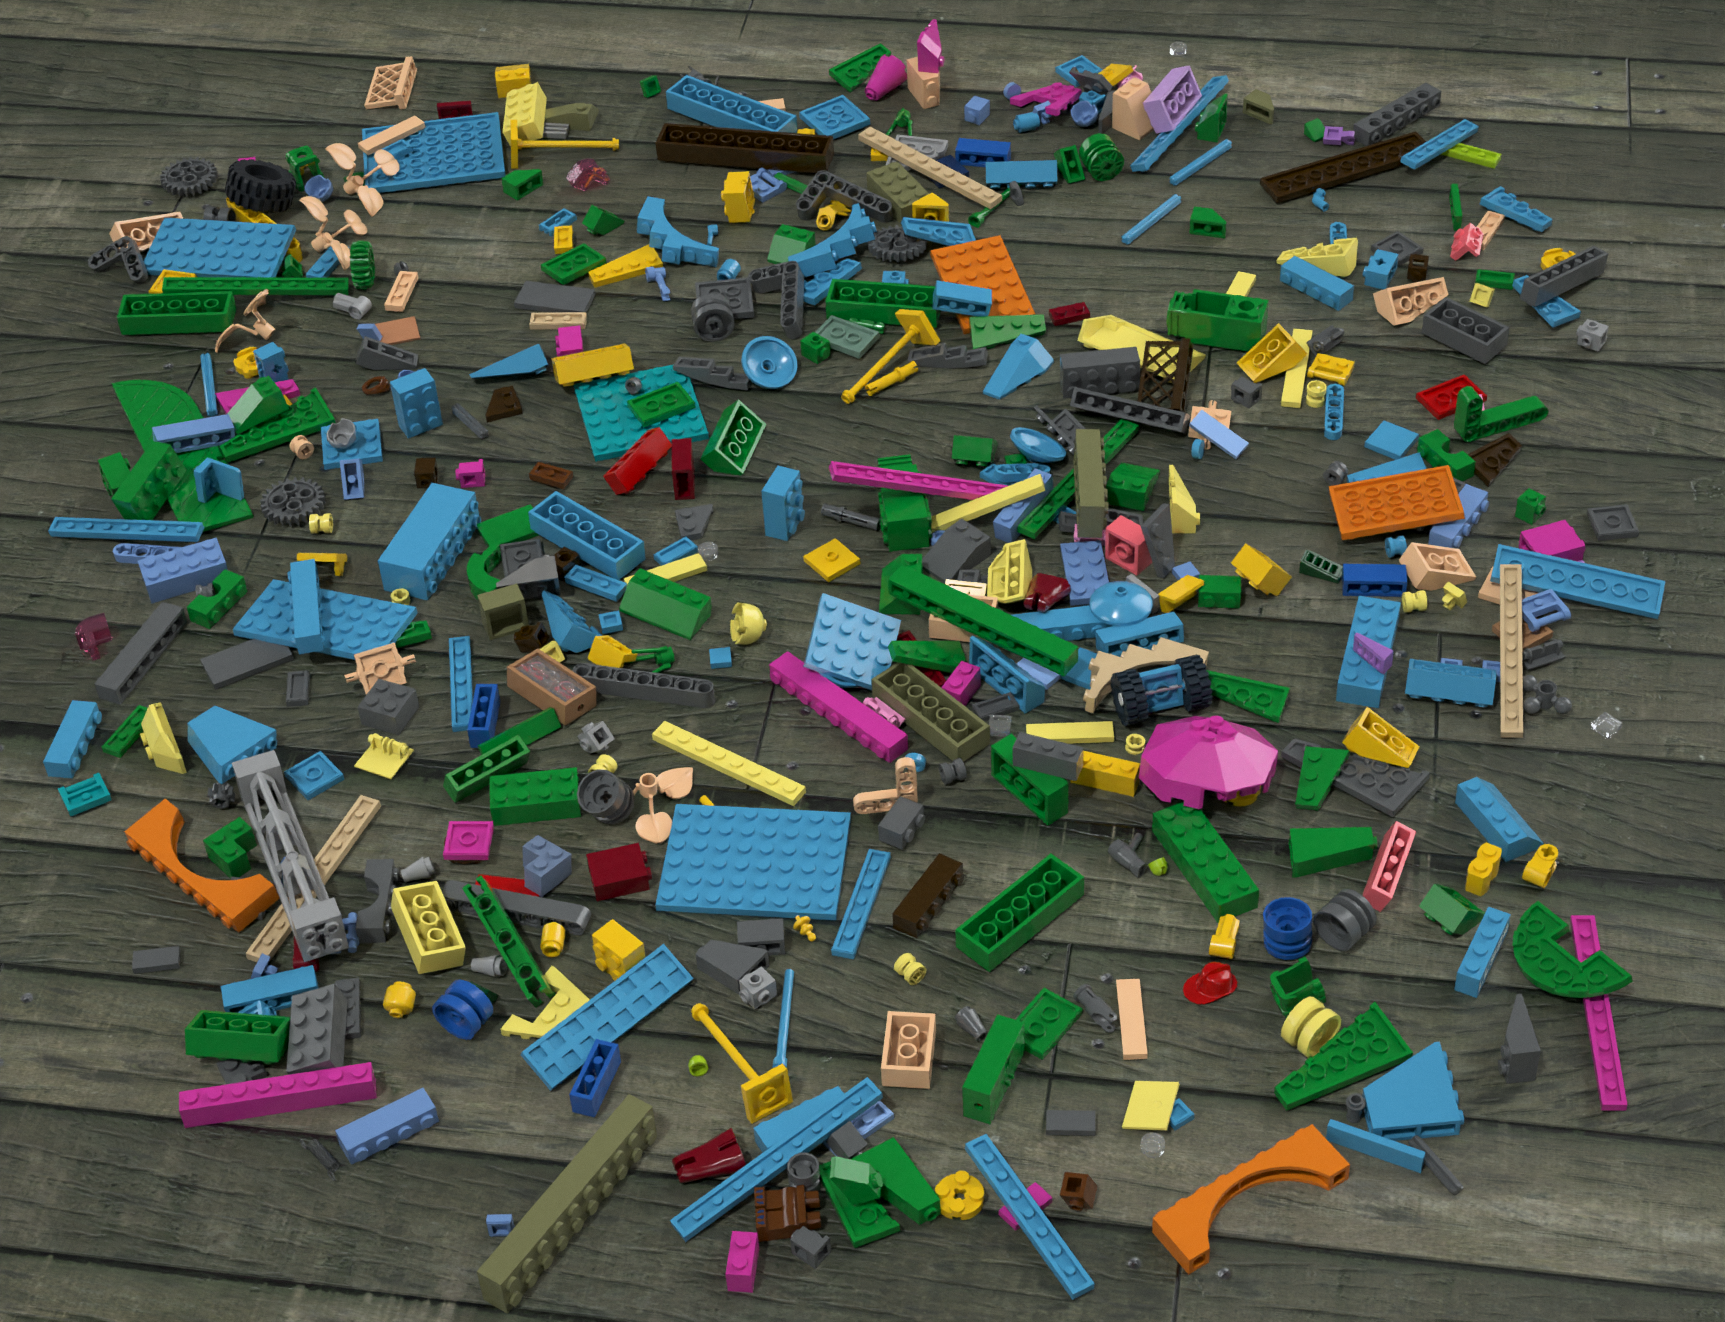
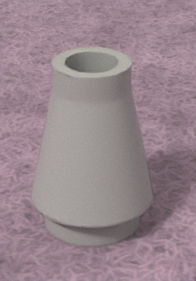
(418, 870)
(490, 965)

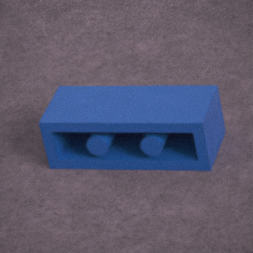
(978, 152)
(1374, 580)
(483, 714)
(595, 1078)

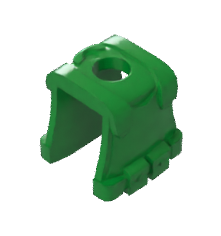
(295, 162)
(1295, 978)

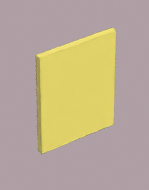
(1150, 1105)

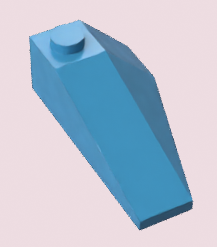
(523, 362)
(1020, 363)
(567, 626)

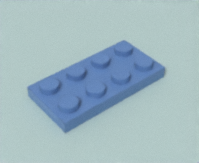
(1083, 569)

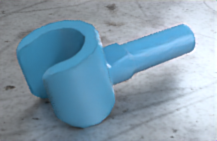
(712, 230)

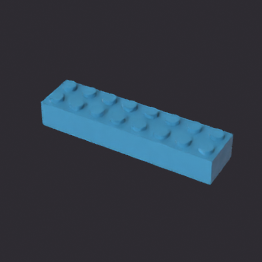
(725, 108)

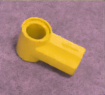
(1224, 940)

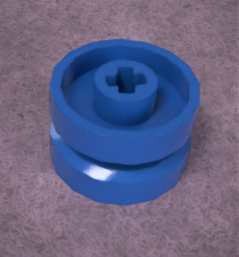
(462, 1009)

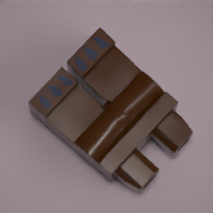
(785, 1211)

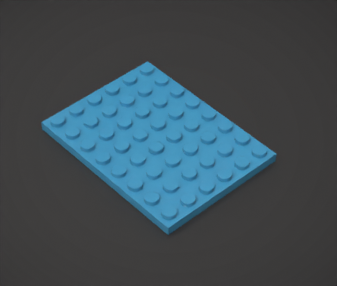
(443, 154)
(754, 862)

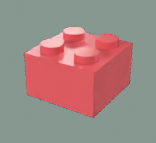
(1127, 545)

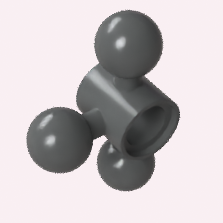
(1544, 697)

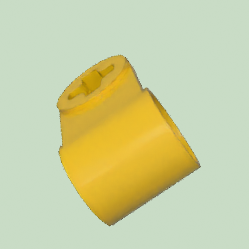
(1541, 866)

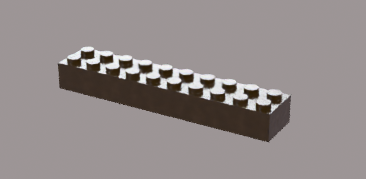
(744, 148)

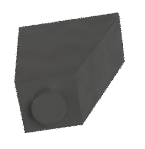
(730, 962)

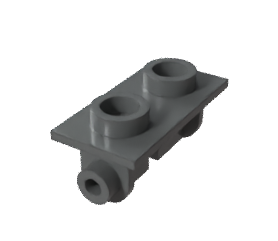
(1325, 340)
(1540, 656)

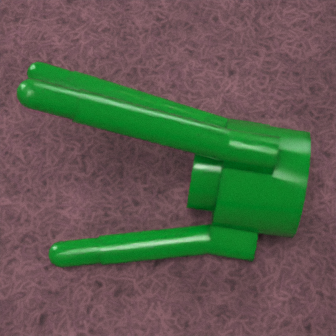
(902, 119)
(662, 656)

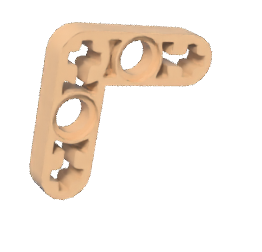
(906, 791)

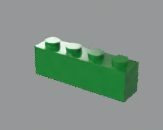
(477, 772)

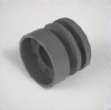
(605, 796)
(1345, 919)

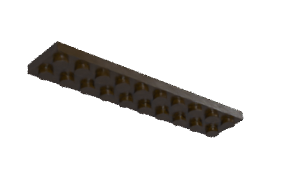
(1340, 168)

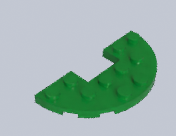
(1553, 967)

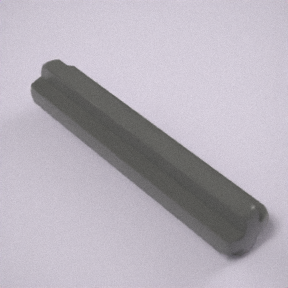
(469, 421)
(1437, 1166)

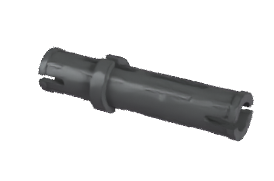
(843, 514)

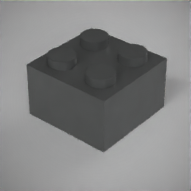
(388, 706)

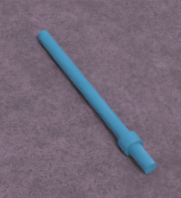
(784, 1020)

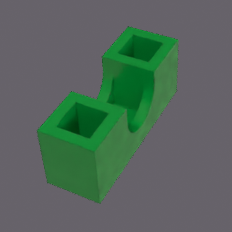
(1435, 450)
(209, 610)

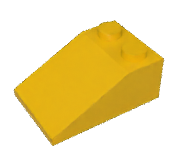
(511, 78)
(1272, 355)
(1378, 740)

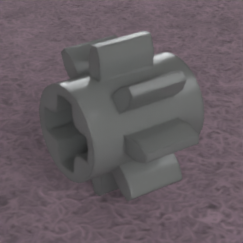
(221, 795)

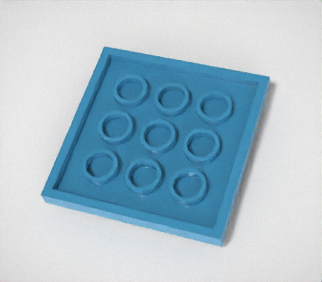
(850, 641)

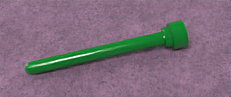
(978, 218)

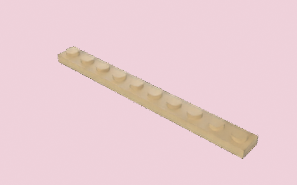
(930, 167)
(1511, 651)
(327, 862)

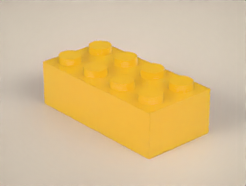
(592, 364)

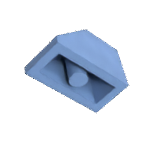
(352, 478)

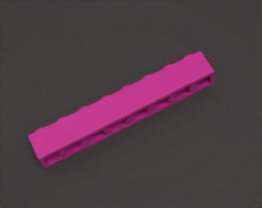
(839, 707)
(277, 1095)

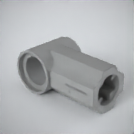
(355, 306)

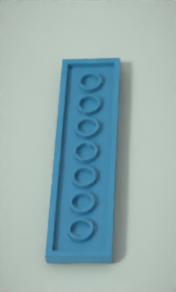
(1583, 581)

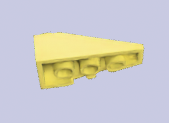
(1335, 258)
(1181, 505)

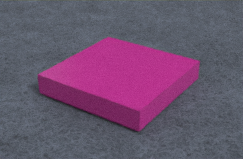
(468, 840)

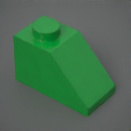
(1069, 164)
(522, 182)
(601, 221)
(1207, 223)
(855, 1179)

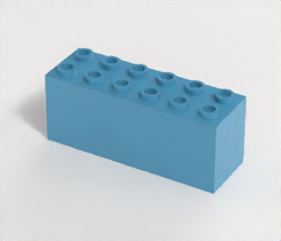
(429, 541)

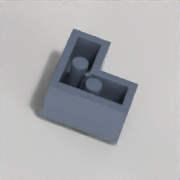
(544, 865)

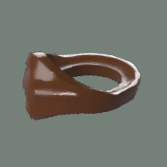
(383, 386)

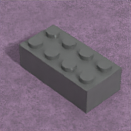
(1465, 330)
(1100, 371)
(317, 1030)

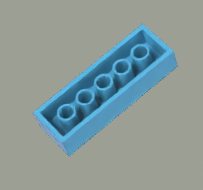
(588, 534)
(1358, 680)

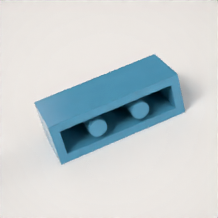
(962, 299)

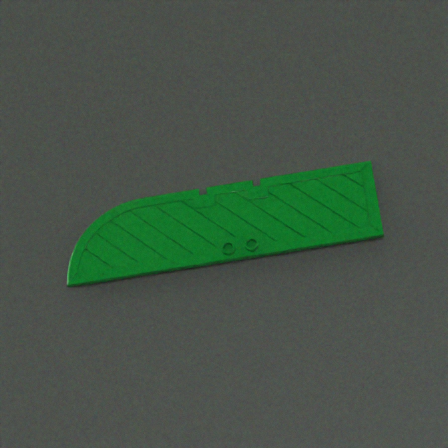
(158, 404)

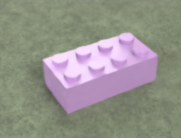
(1172, 99)

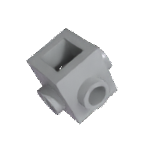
(1592, 335)
(595, 737)
(757, 988)

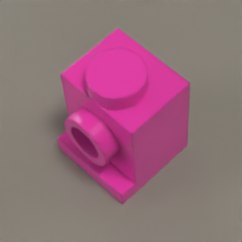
(471, 474)

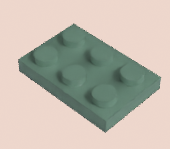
(848, 336)

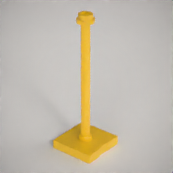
(518, 144)
(917, 330)
(762, 1093)

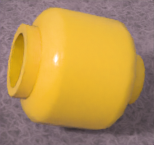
(399, 999)

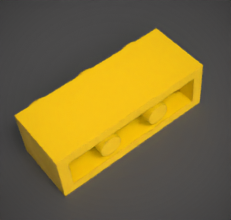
(1109, 774)

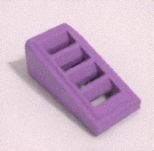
(1373, 652)

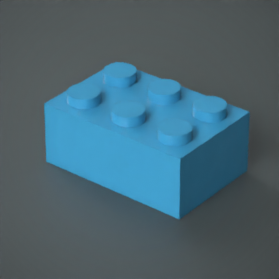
(416, 403)
(782, 503)

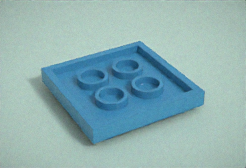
(835, 117)
(365, 447)

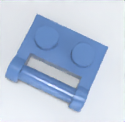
(762, 190)
(1541, 604)

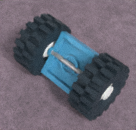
(1160, 689)

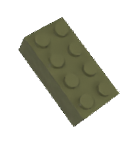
(897, 186)

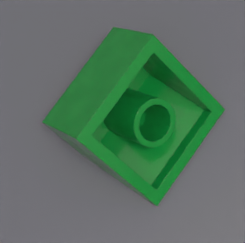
(1212, 120)
(789, 241)
(973, 450)
(1451, 910)

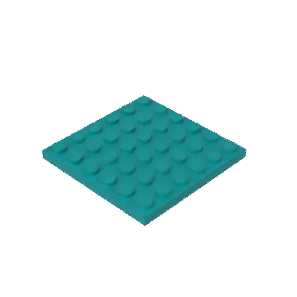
(612, 425)

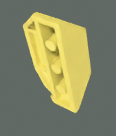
(1010, 573)
(161, 740)

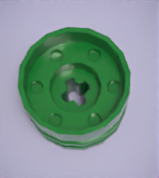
(1101, 157)

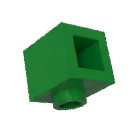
(815, 348)
(1530, 506)

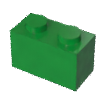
(1220, 591)

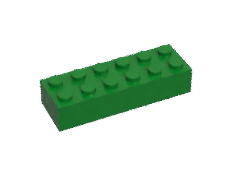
(878, 301)
(176, 313)
(1205, 861)
(1019, 912)

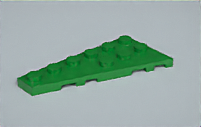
(301, 418)
(1350, 1056)

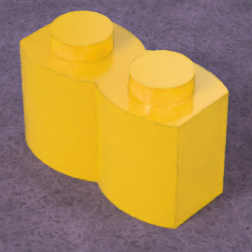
(1483, 869)

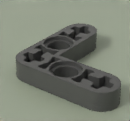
(122, 253)

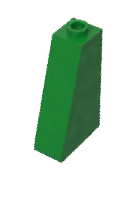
(1328, 848)
(902, 1181)

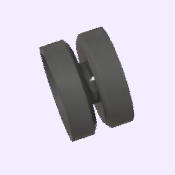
(712, 317)

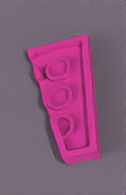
(229, 398)

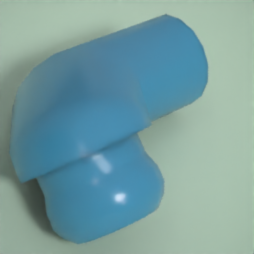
(1318, 200)

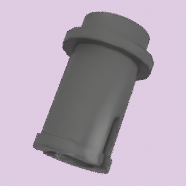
(1355, 1105)

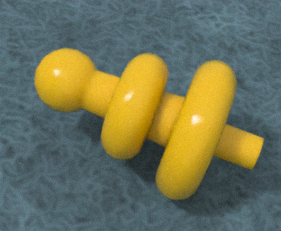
(805, 928)

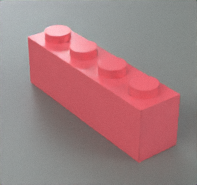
(1388, 865)

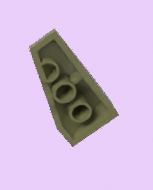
(577, 115)

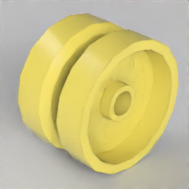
(1310, 1026)

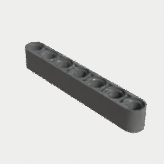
(648, 685)
(522, 908)

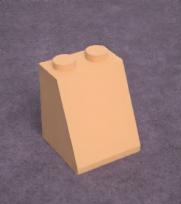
(923, 85)
(1129, 111)

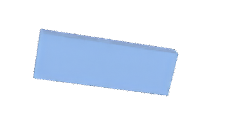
(1218, 434)
(870, 1121)

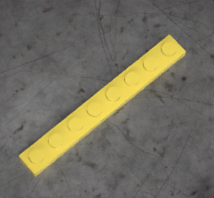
(729, 763)

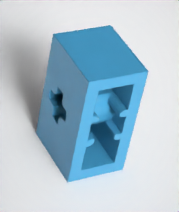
(1380, 269)
(271, 362)

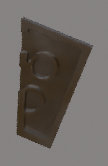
(1494, 457)

